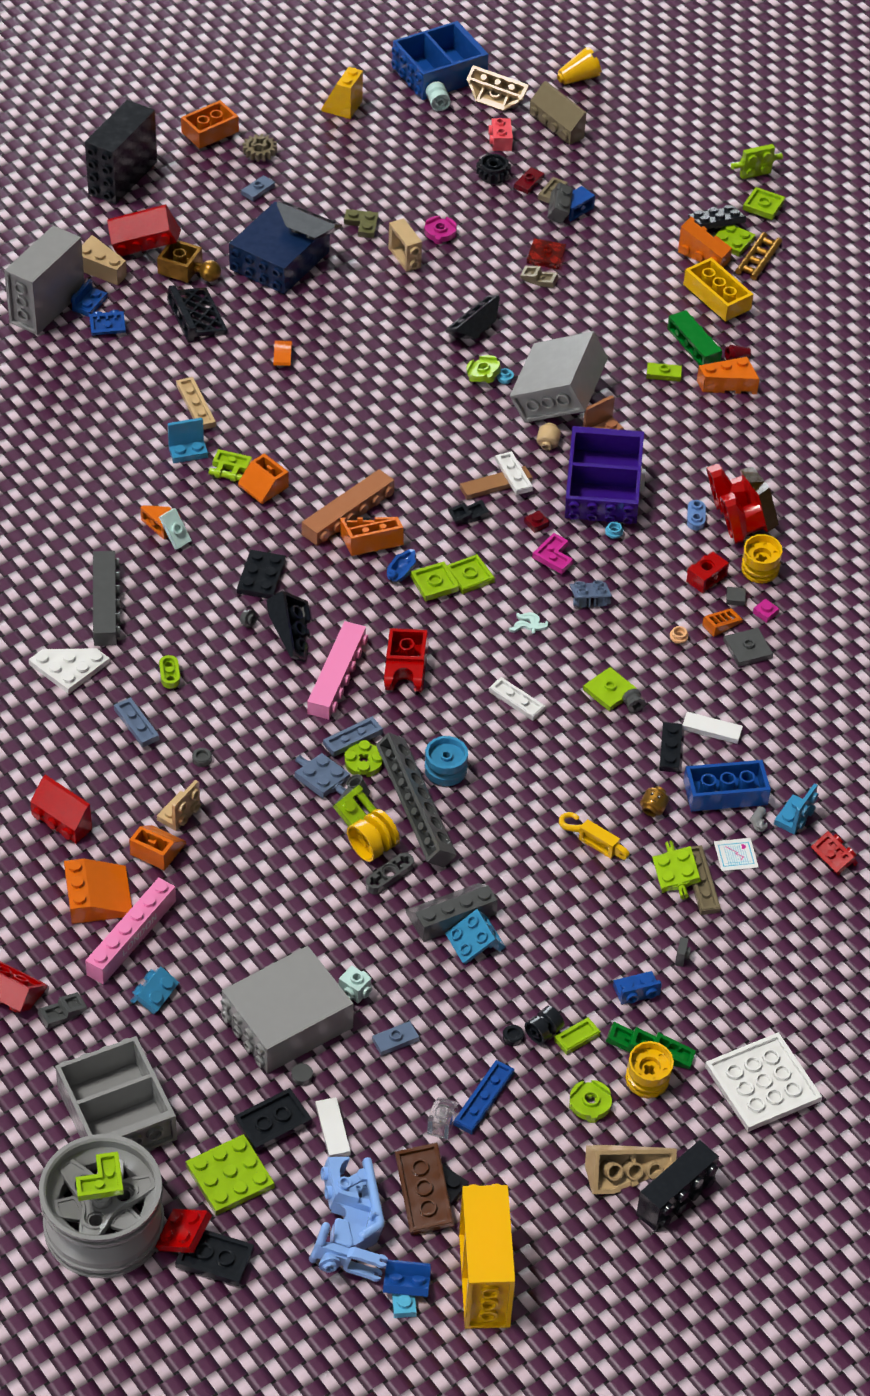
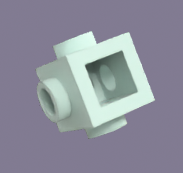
(355, 984)

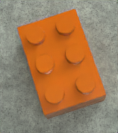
(209, 124)

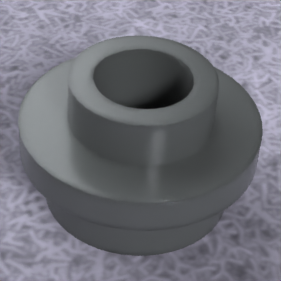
(248, 618)

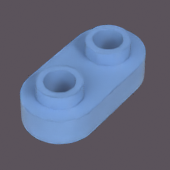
(696, 515)

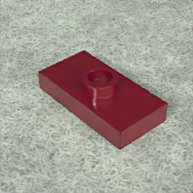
(529, 180)

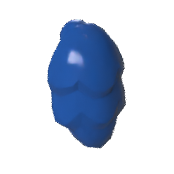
(401, 566)

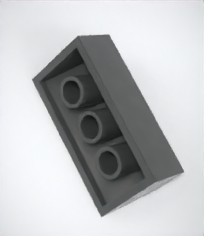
(443, 913)

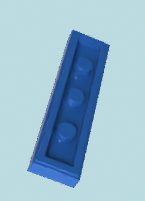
(483, 1097)

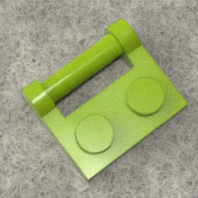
(349, 809)

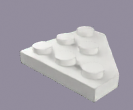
(69, 666)

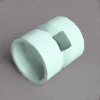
(438, 96)

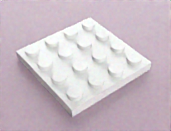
(763, 1082)

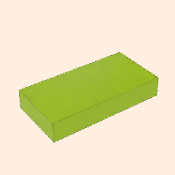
(577, 1036)

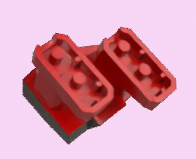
(743, 501)

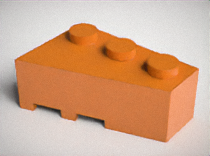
(371, 535)

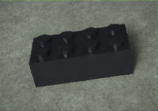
(677, 1186)

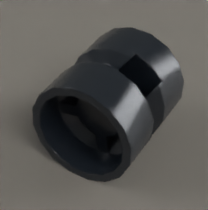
(544, 1025)

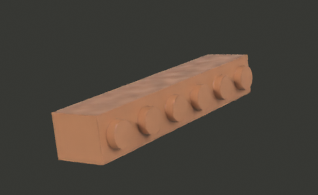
(348, 505)

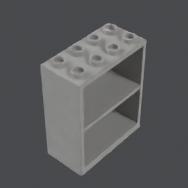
(44, 279)
(559, 377)
(287, 1009)
(117, 1095)

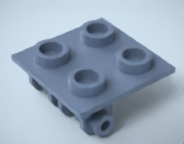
(585, 591)

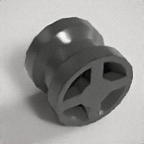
(634, 700)

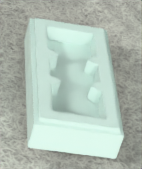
(175, 528)

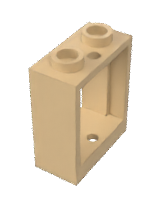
(405, 245)

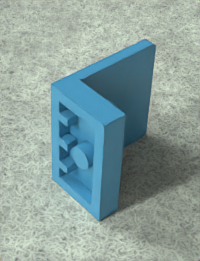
(186, 440)
(796, 811)
(474, 936)

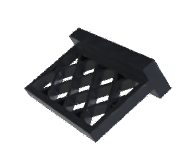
(183, 314)

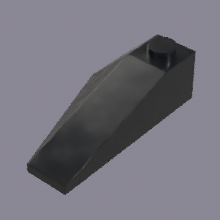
(290, 620)

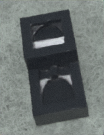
(466, 514)

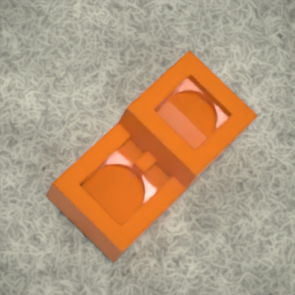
(282, 353)

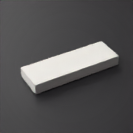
(513, 473)
(517, 698)
(712, 727)
(332, 1128)

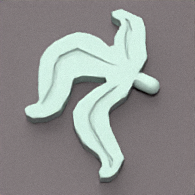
(534, 624)

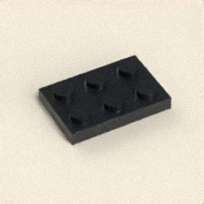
(718, 217)
(261, 574)
(273, 1119)
(218, 1258)

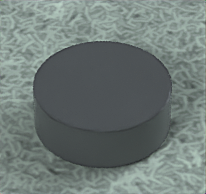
(201, 757)
(302, 1074)

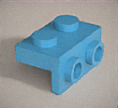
(155, 990)

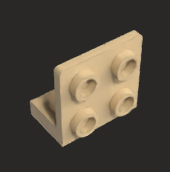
(181, 807)

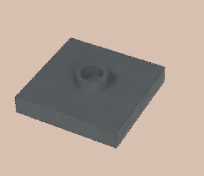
(748, 647)

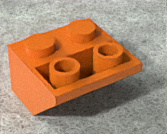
(264, 479)
(155, 846)

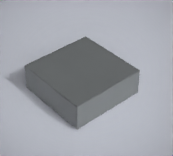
(735, 596)

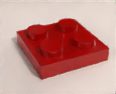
(183, 1230)

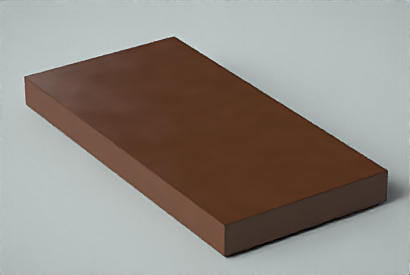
(424, 1188)

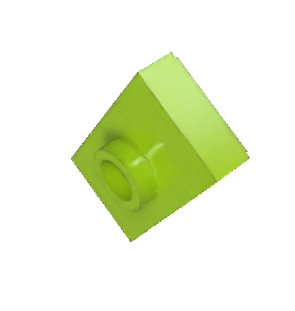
(664, 372)

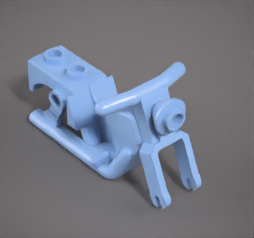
(361, 1223)

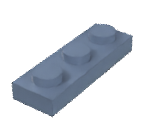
(136, 722)
(350, 736)

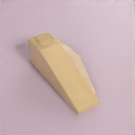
(618, 1167)

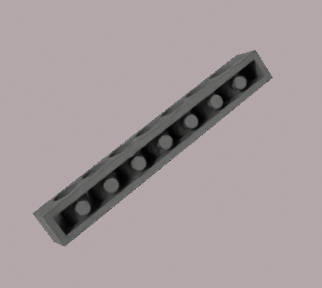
(416, 800)

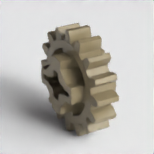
(259, 147)

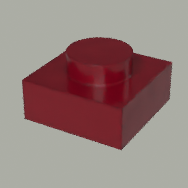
(536, 521)

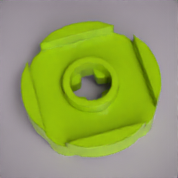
(483, 369)
(363, 750)
(590, 1111)

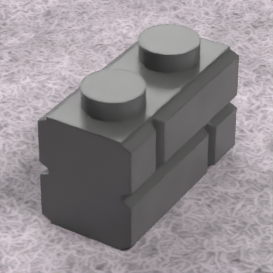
(560, 203)

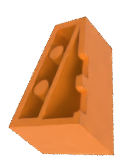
(700, 245)
(728, 376)

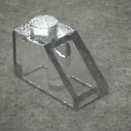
(442, 1117)

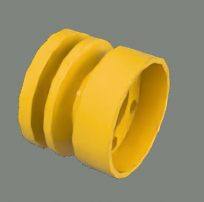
(761, 558)
(373, 835)
(649, 1069)

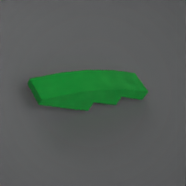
(627, 1039)

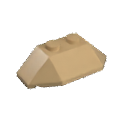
(495, 89)

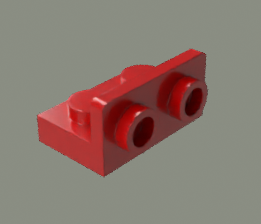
(833, 853)

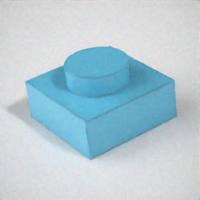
(403, 1306)

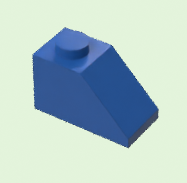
(581, 202)

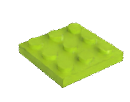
(230, 1174)

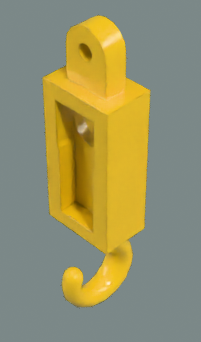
(595, 837)

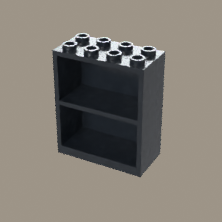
(121, 151)

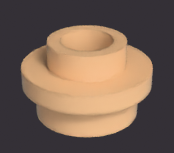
(679, 635)

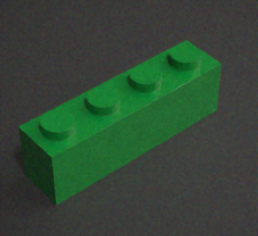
(694, 338)

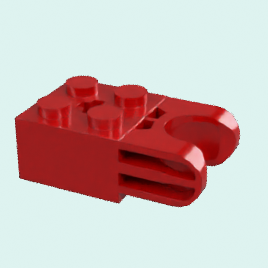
(406, 657)

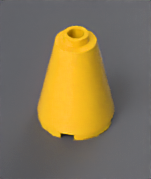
(580, 68)

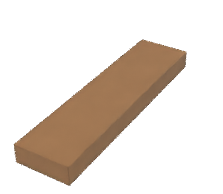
(488, 484)

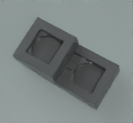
(63, 1011)

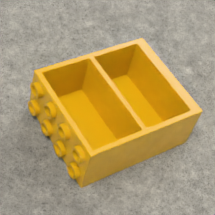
(486, 1256)

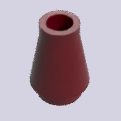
(735, 352)

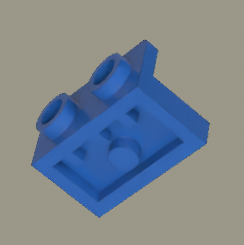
(87, 299)
(107, 323)
(637, 987)
(407, 1278)

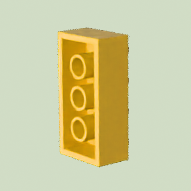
(718, 289)

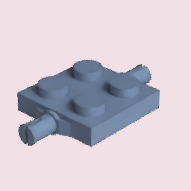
(321, 775)

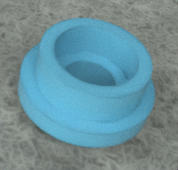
(505, 376)
(614, 530)

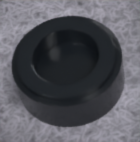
(513, 1035)

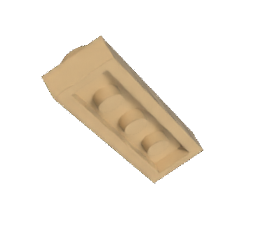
(195, 402)

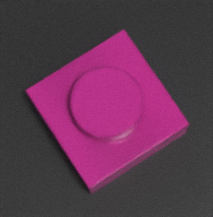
(766, 610)

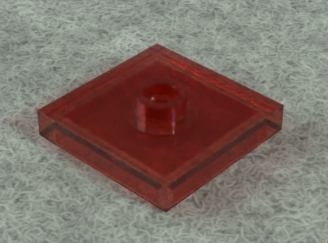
(546, 253)

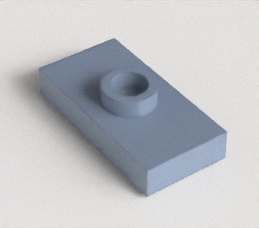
(258, 188)
(395, 1038)

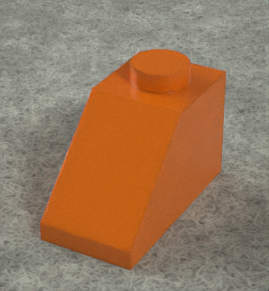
(150, 517)

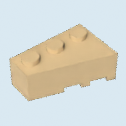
(102, 261)

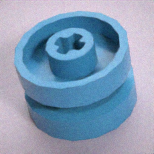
(446, 761)

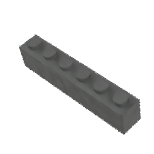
(104, 598)

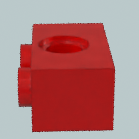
(707, 572)

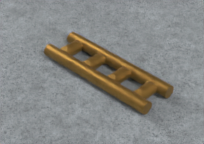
(760, 262)

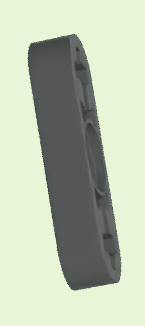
(387, 881)

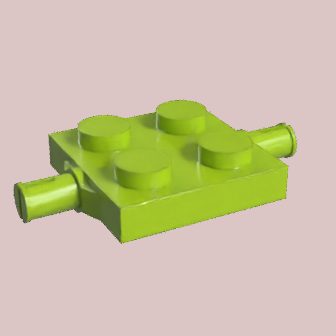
(757, 161)
(676, 869)

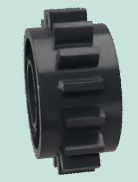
(493, 168)

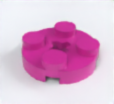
(440, 229)

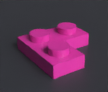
(550, 554)

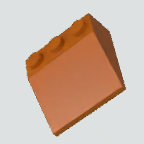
(96, 890)

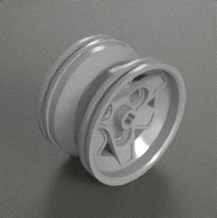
(91, 1250)

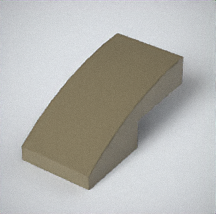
(534, 275)

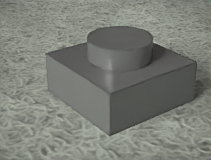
(683, 952)

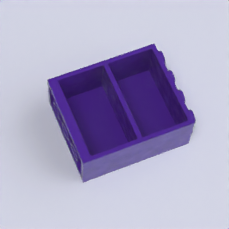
(604, 474)

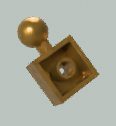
(184, 260)

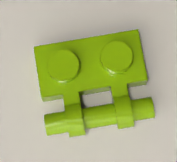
(229, 461)

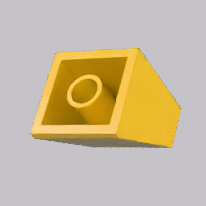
(346, 94)

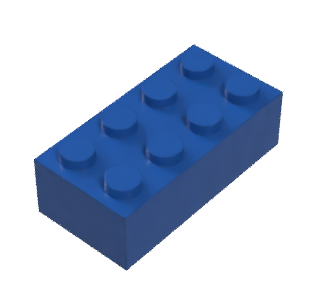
(726, 785)

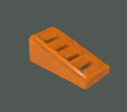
(716, 629)

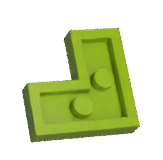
(105, 1183)

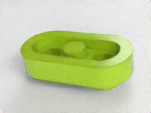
(169, 671)

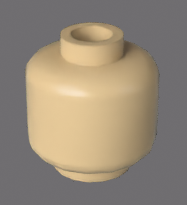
(548, 436)

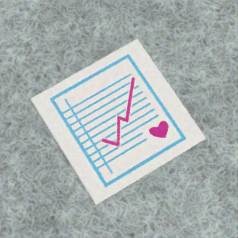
(736, 854)

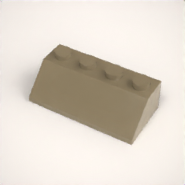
(558, 113)

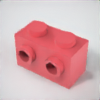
(500, 134)

